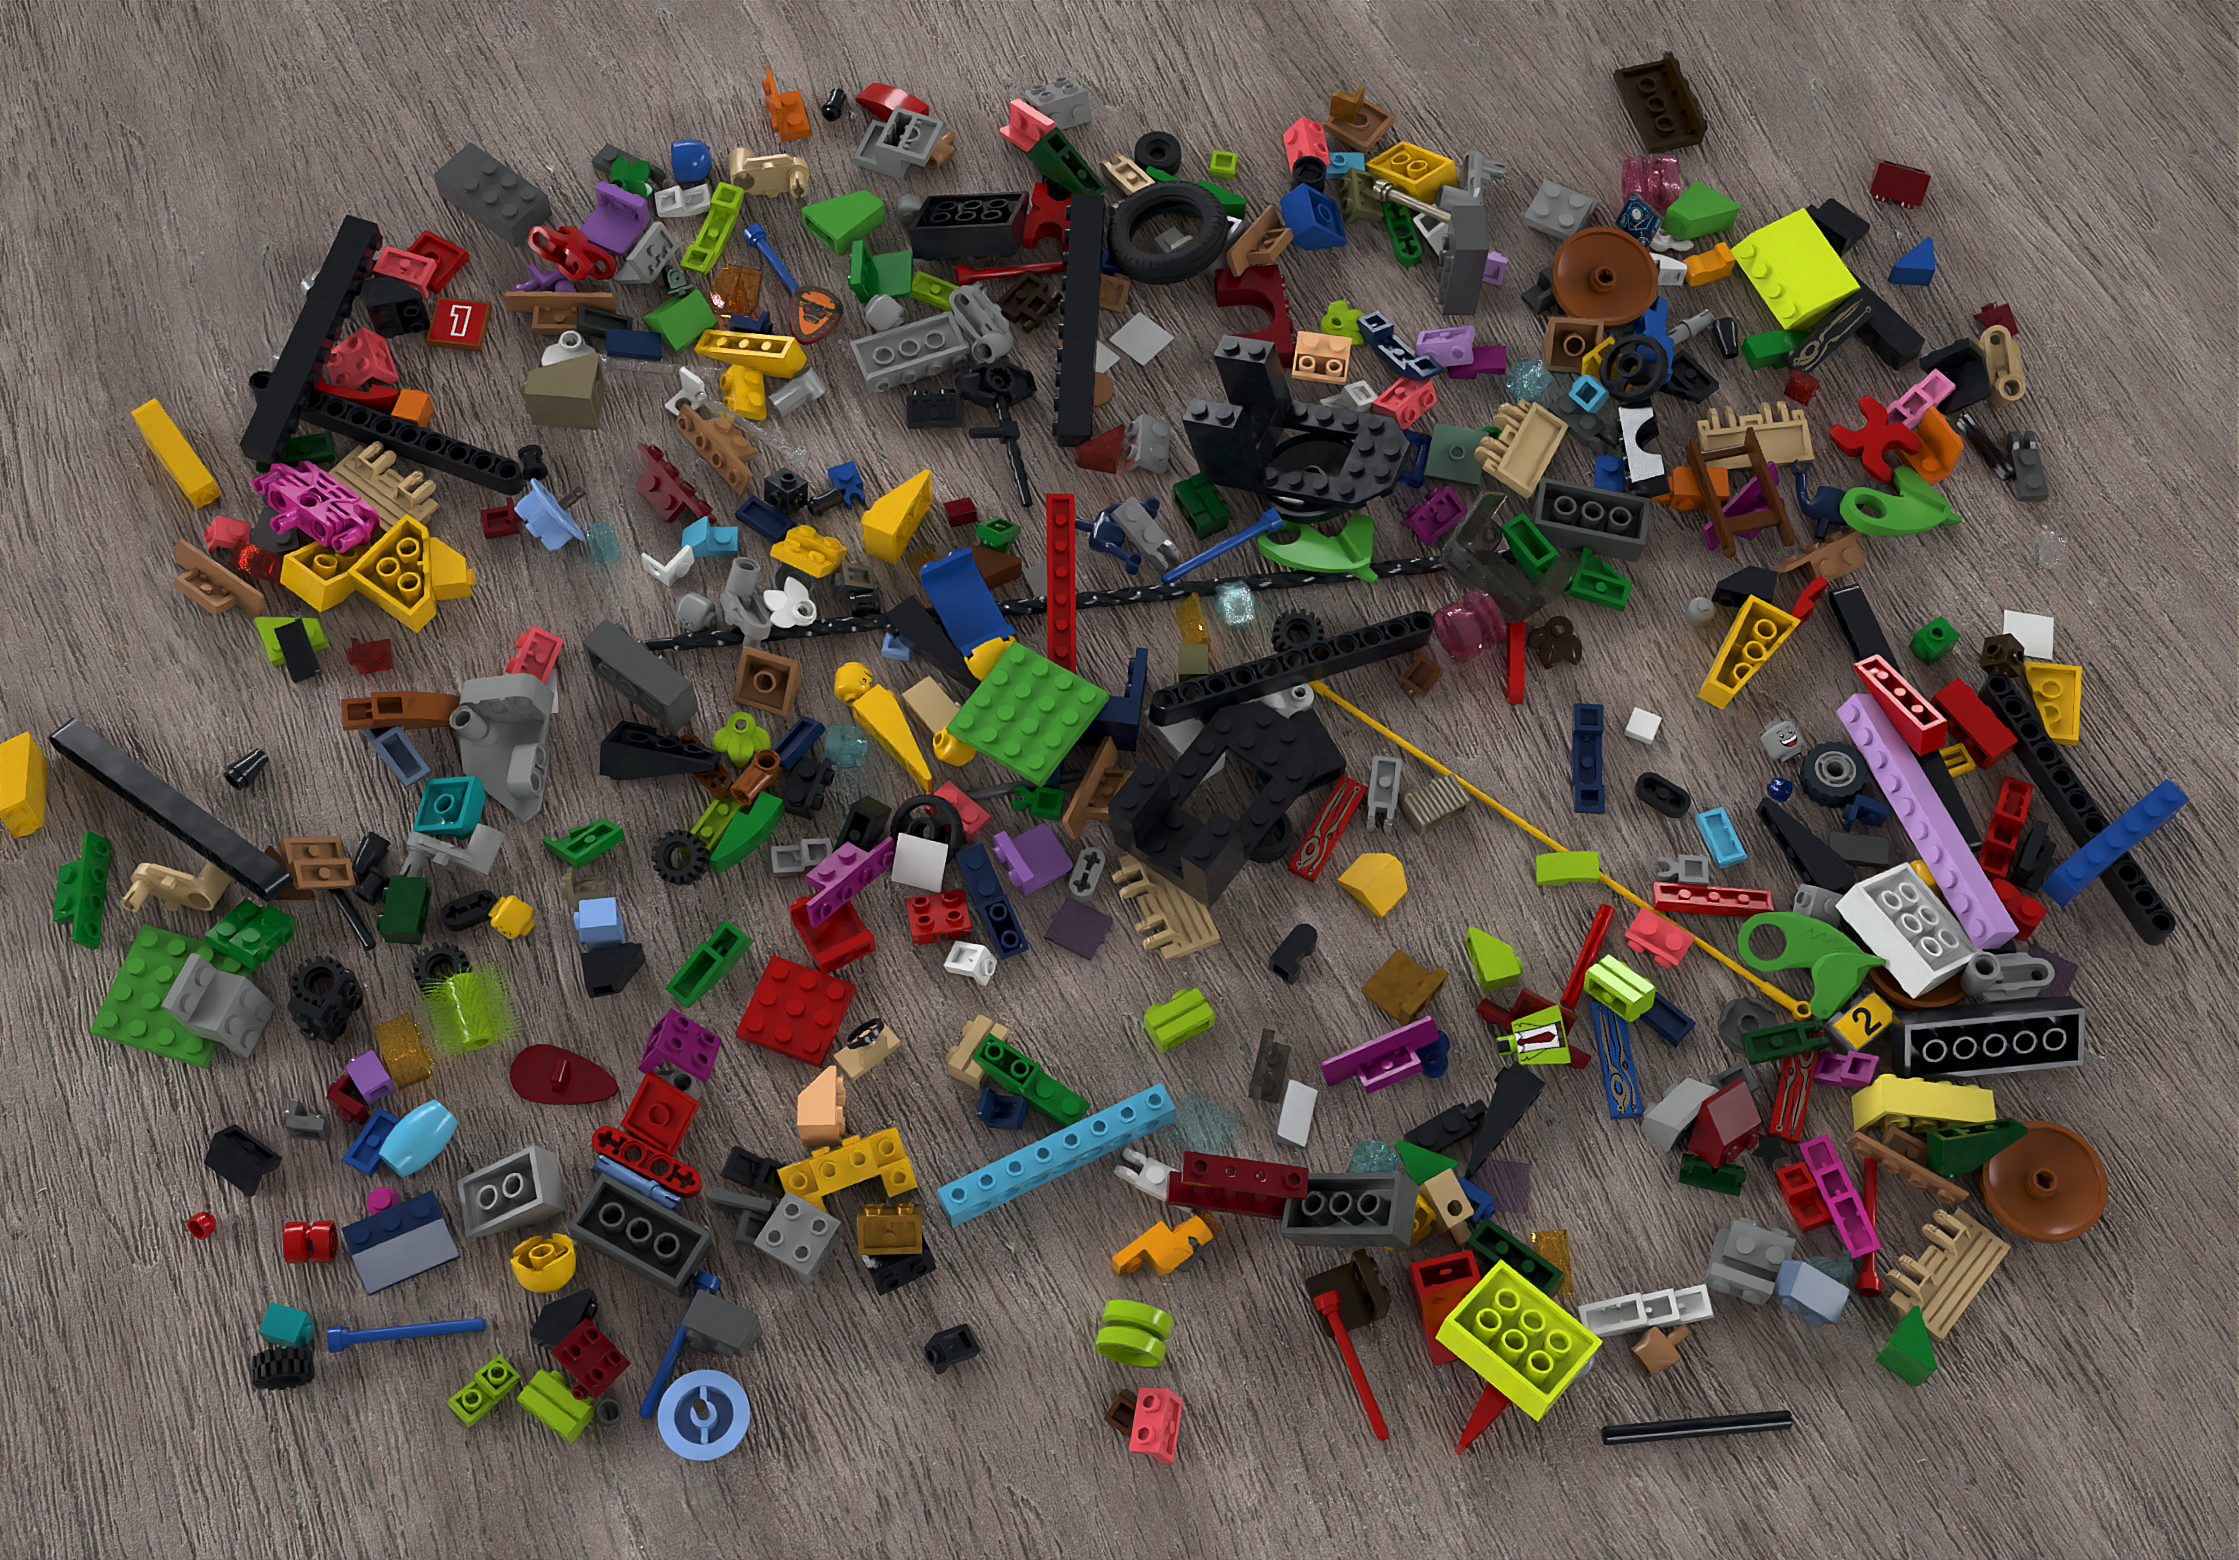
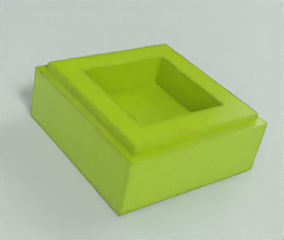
(1223, 164)

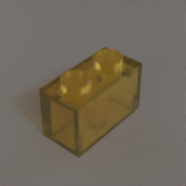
(404, 1052)

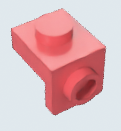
(225, 533)

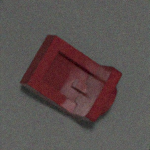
(1997, 315)
(500, 520)
(346, 1107)

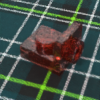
(1801, 387)
(371, 656)

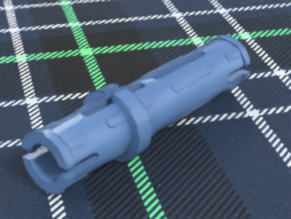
(637, 1183)

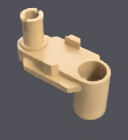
(768, 173)
(2003, 365)
(176, 887)

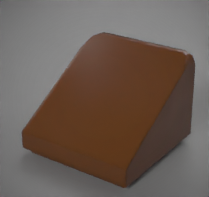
(1122, 1412)

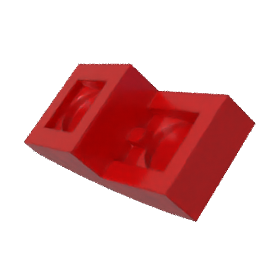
(1805, 603)
(1801, 1197)

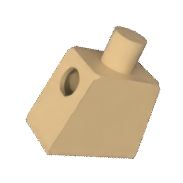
(1446, 1194)

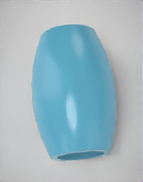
(418, 1138)

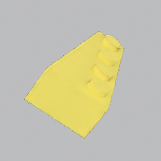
(1920, 1104)

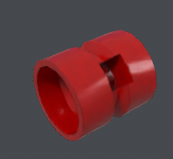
(299, 1239)

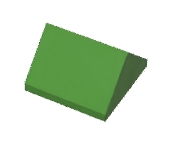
(682, 319)

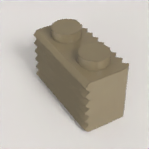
(1435, 803)

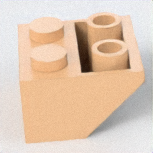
(1321, 358)
(821, 1110)

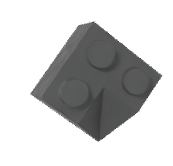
(720, 1326)

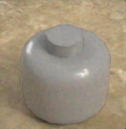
(908, 208)
(1700, 612)

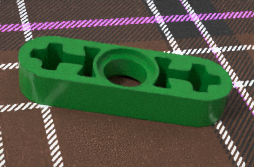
(1399, 243)

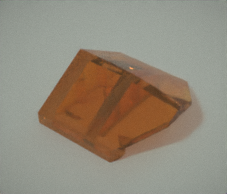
(736, 291)

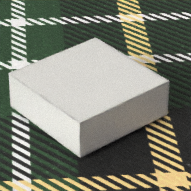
(1642, 725)

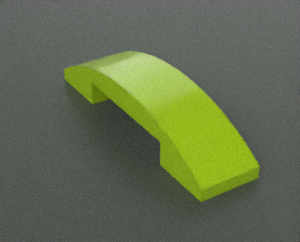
(715, 230)

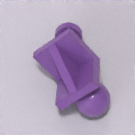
(546, 281)

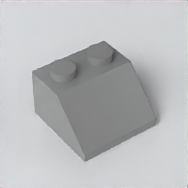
(1676, 1113)

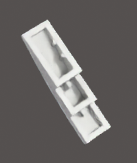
(1643, 1312)

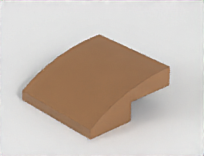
(317, 862)

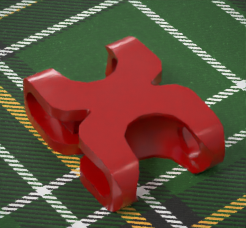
(1046, 218)
(572, 252)
(1875, 439)

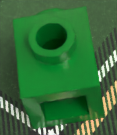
(1934, 641)

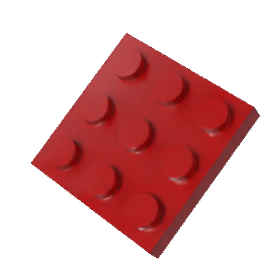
(796, 1011)

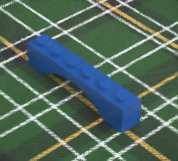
(2113, 842)

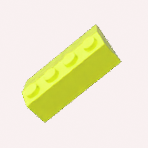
(1795, 270)
(1518, 1339)

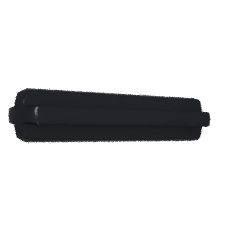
(1985, 447)

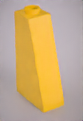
(175, 453)

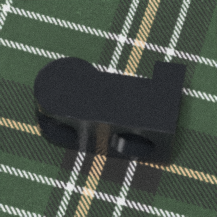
(1297, 945)

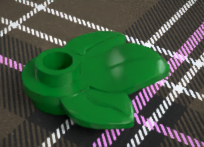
(632, 176)

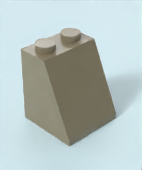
(566, 393)

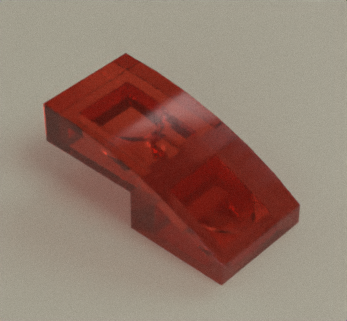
(257, 561)

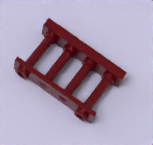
(1235, 1185)

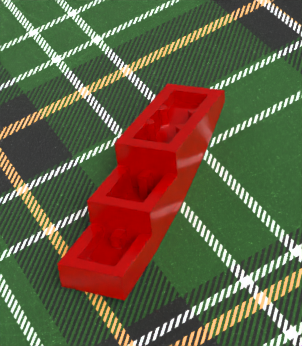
(2004, 827)

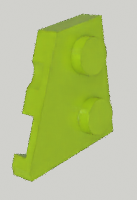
(266, 628)

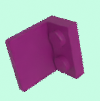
(681, 1043)

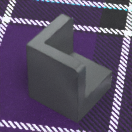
(1541, 295)

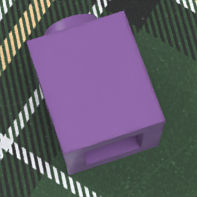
(370, 1077)

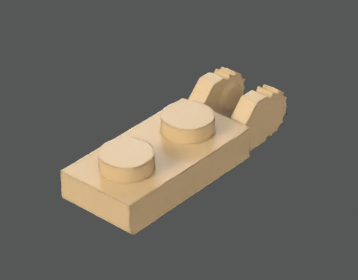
(1126, 174)

